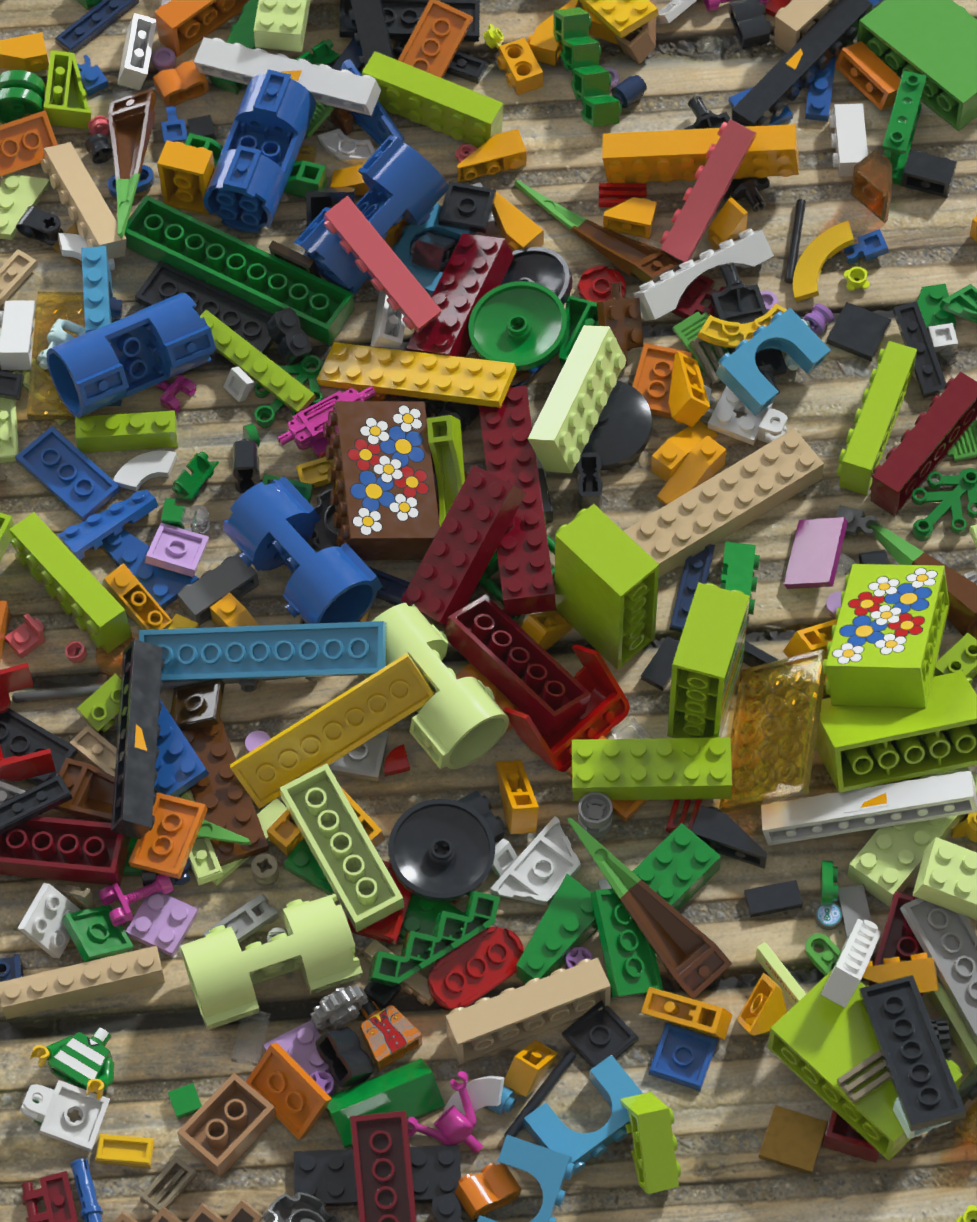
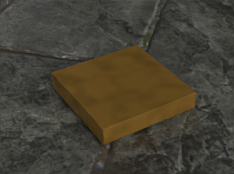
(793, 1139)

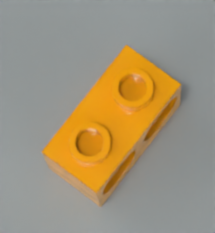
(520, 66)
(285, 833)

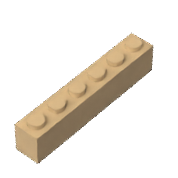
(82, 199)
(81, 982)

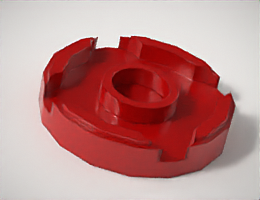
(596, 284)

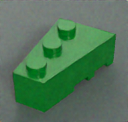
(579, 313)
(738, 570)

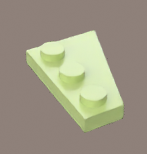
(16, 196)

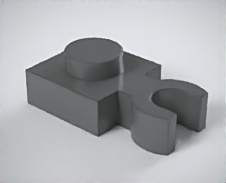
(857, 522)

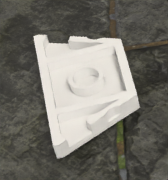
(539, 868)

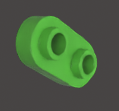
(828, 958)

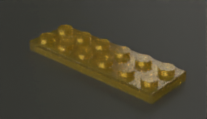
(43, 398)

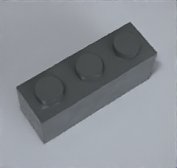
(214, 584)

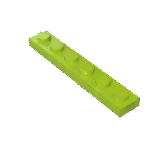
(258, 366)

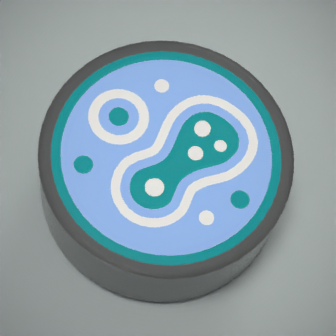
(828, 916)

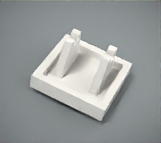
(44, 923)

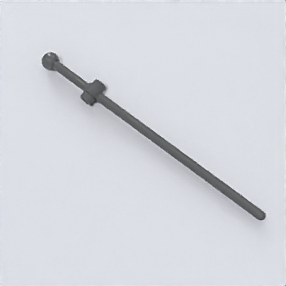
(247, 685)

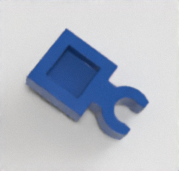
(92, 77)
(868, 245)

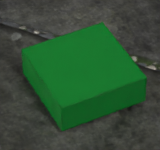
(185, 1101)

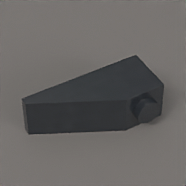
(727, 837)

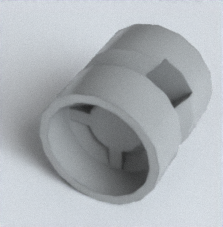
(595, 814)

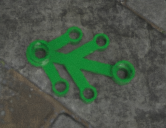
(303, 374)
(948, 500)

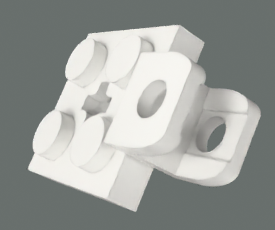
(746, 427)
(53, 1110)

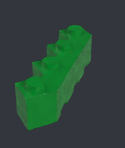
(582, 57)
(423, 949)

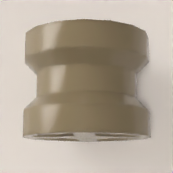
(267, 875)

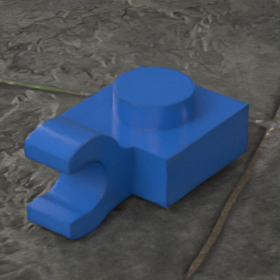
(174, 129)

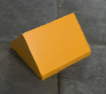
(763, 1007)

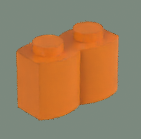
(180, 84)
(487, 1190)

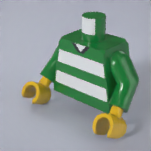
(80, 1061)

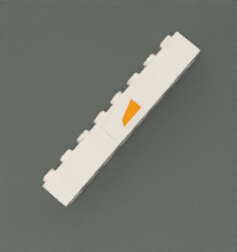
(326, 85)
(869, 808)

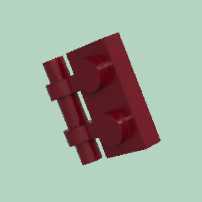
(694, 296)
(57, 1196)

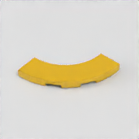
(815, 255)
(732, 333)

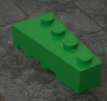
(242, 33)
(563, 927)

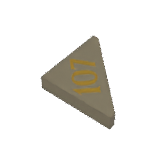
(79, 898)

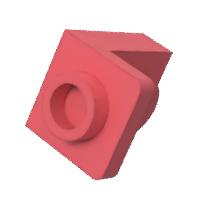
(26, 636)

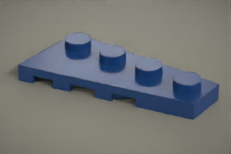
(379, 124)
(109, 522)
(159, 582)

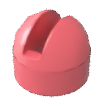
(73, 654)

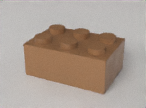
(227, 1125)

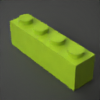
(126, 432)

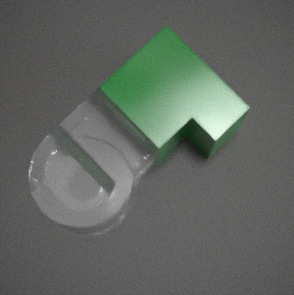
(188, 518)

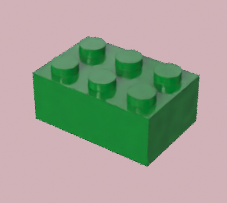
(679, 867)

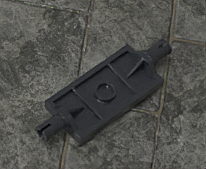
(739, 188)
(744, 305)

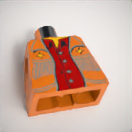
(388, 1034)

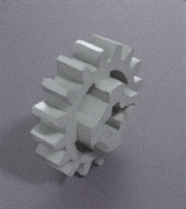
(339, 1008)

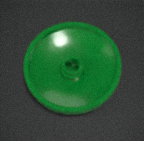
(518, 325)

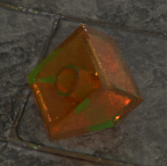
(873, 184)

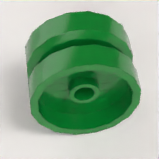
(20, 94)

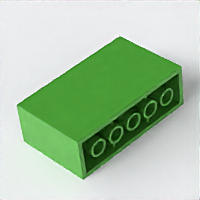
(932, 41)

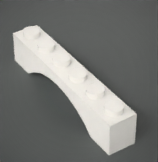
(663, 295)
(852, 962)

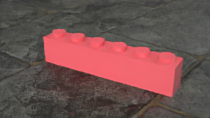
(708, 190)
(382, 264)

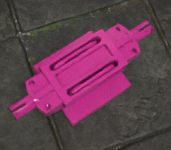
(307, 425)

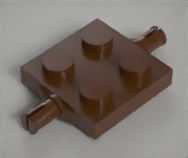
(623, 318)

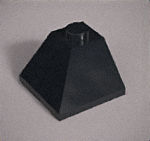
(327, 197)

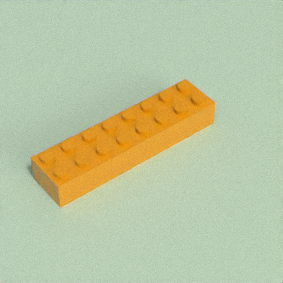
(679, 153)

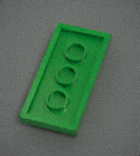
(626, 952)

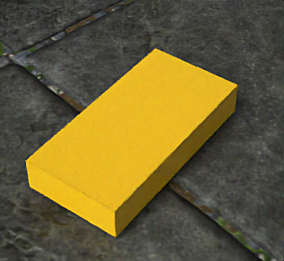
(125, 1150)

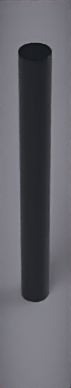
(795, 240)
(541, 1093)

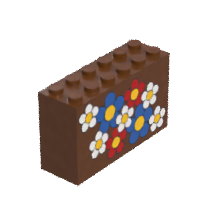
(381, 479)

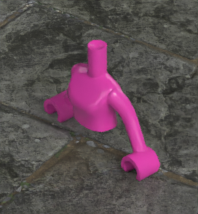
(452, 1124)

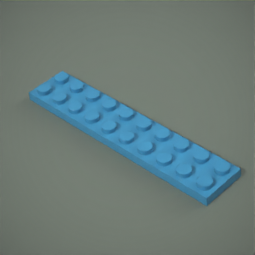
(270, 651)

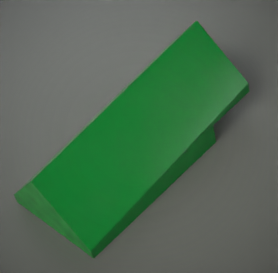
(403, 1089)

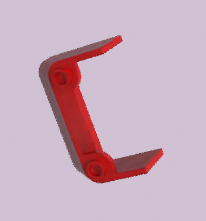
(604, 711)
(30, 765)

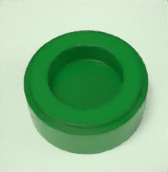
(251, 433)

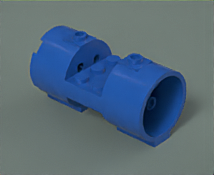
(260, 152)
(399, 188)
(130, 355)
(274, 529)

